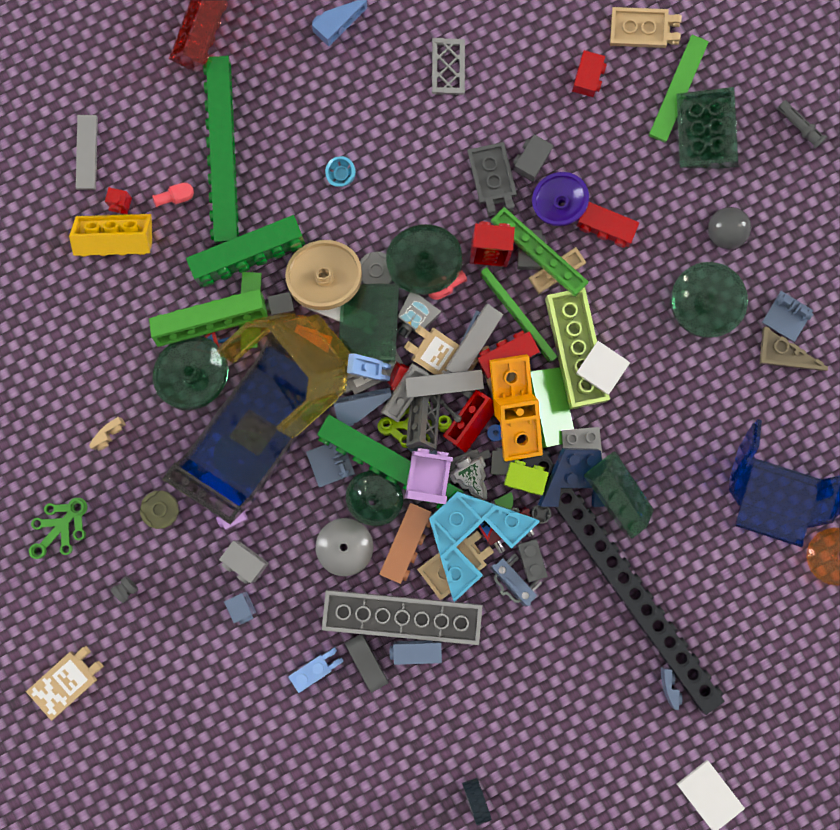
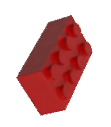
(492, 244)

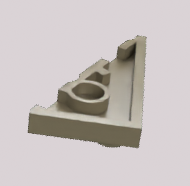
(779, 352)

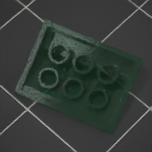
(708, 129)
(370, 322)

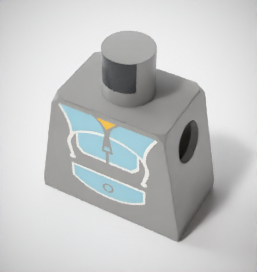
(416, 312)

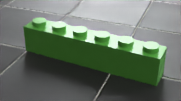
(207, 317)

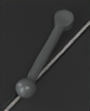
(457, 418)

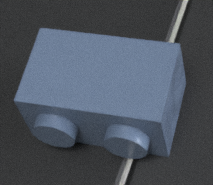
(240, 608)

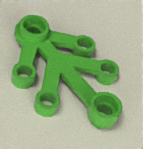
(61, 526)

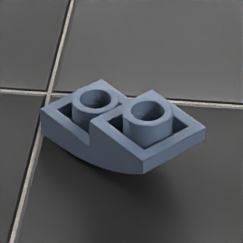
(673, 695)

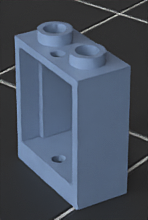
(416, 652)

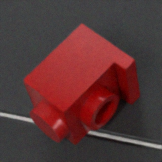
(118, 201)

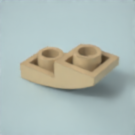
(102, 438)

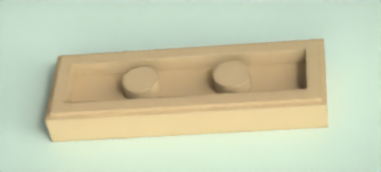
(543, 280)

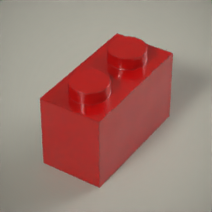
(588, 74)

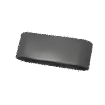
(366, 663)

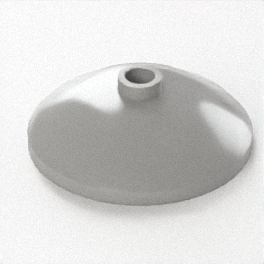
(357, 540)

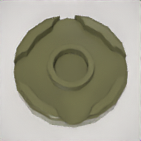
(159, 509)

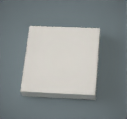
(603, 367)

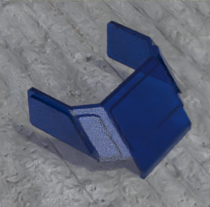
(778, 499)

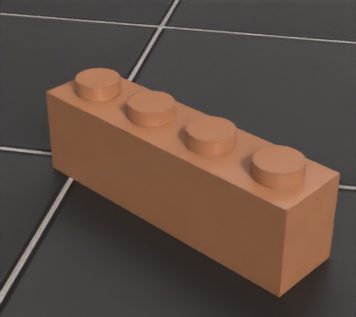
(405, 544)

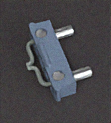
(514, 582)

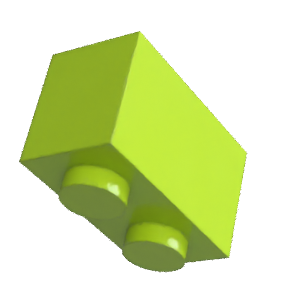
(526, 478)

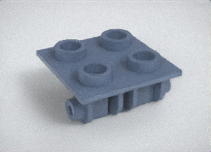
(787, 316)
(329, 464)

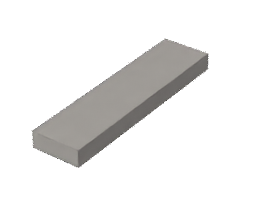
(86, 152)
(474, 340)
(444, 383)

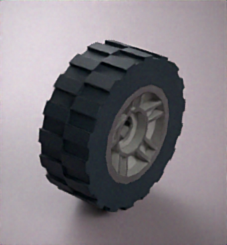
(476, 801)

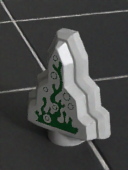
(471, 476)

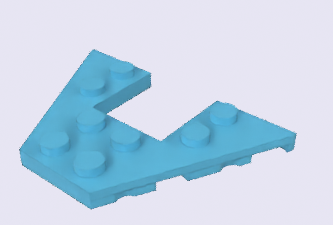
(458, 520)

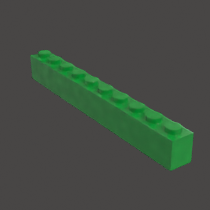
(222, 149)

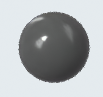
(729, 228)

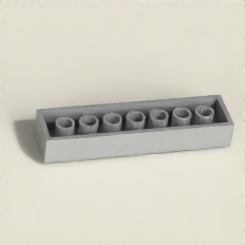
(402, 617)

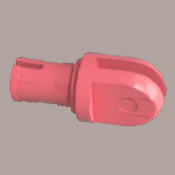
(176, 194)
(447, 291)

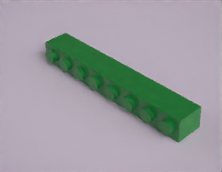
(369, 452)

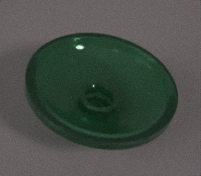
(376, 488)

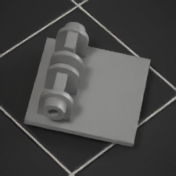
(582, 438)

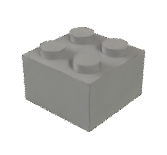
(243, 562)

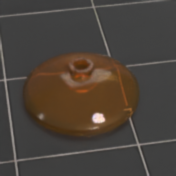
(823, 556)

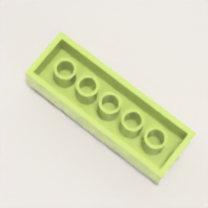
(574, 340)

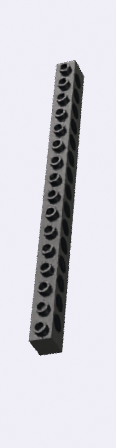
(713, 696)

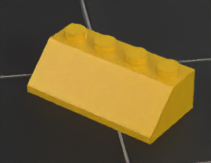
(111, 235)

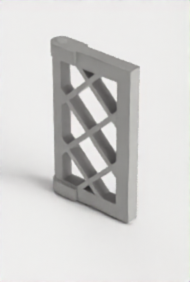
(448, 43)

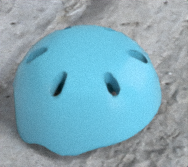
(341, 172)

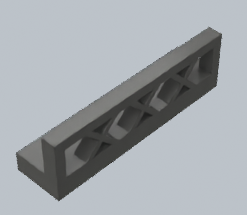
(418, 423)

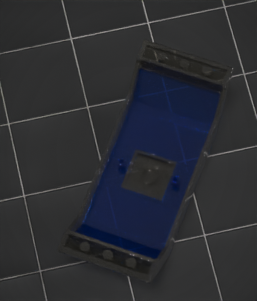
(242, 441)

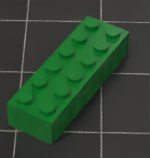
(246, 251)

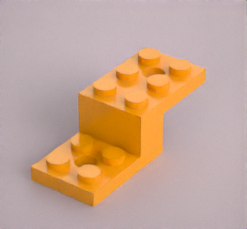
(516, 407)

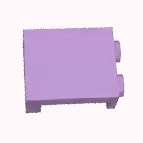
(428, 476)

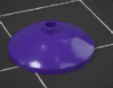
(557, 189)

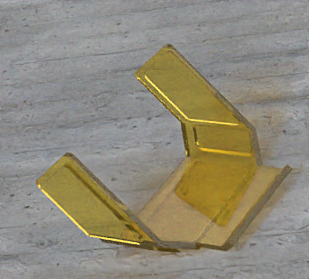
(315, 351)

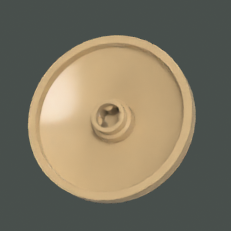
(323, 275)

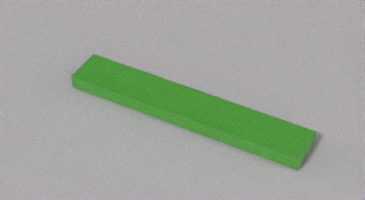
(680, 84)
(542, 253)
(517, 314)

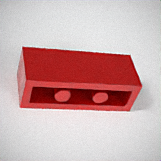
(608, 225)
(521, 345)
(474, 418)

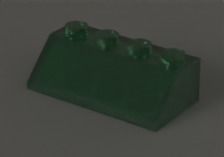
(620, 495)

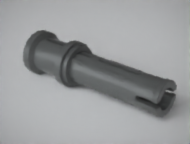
(808, 130)

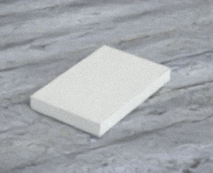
(710, 796)

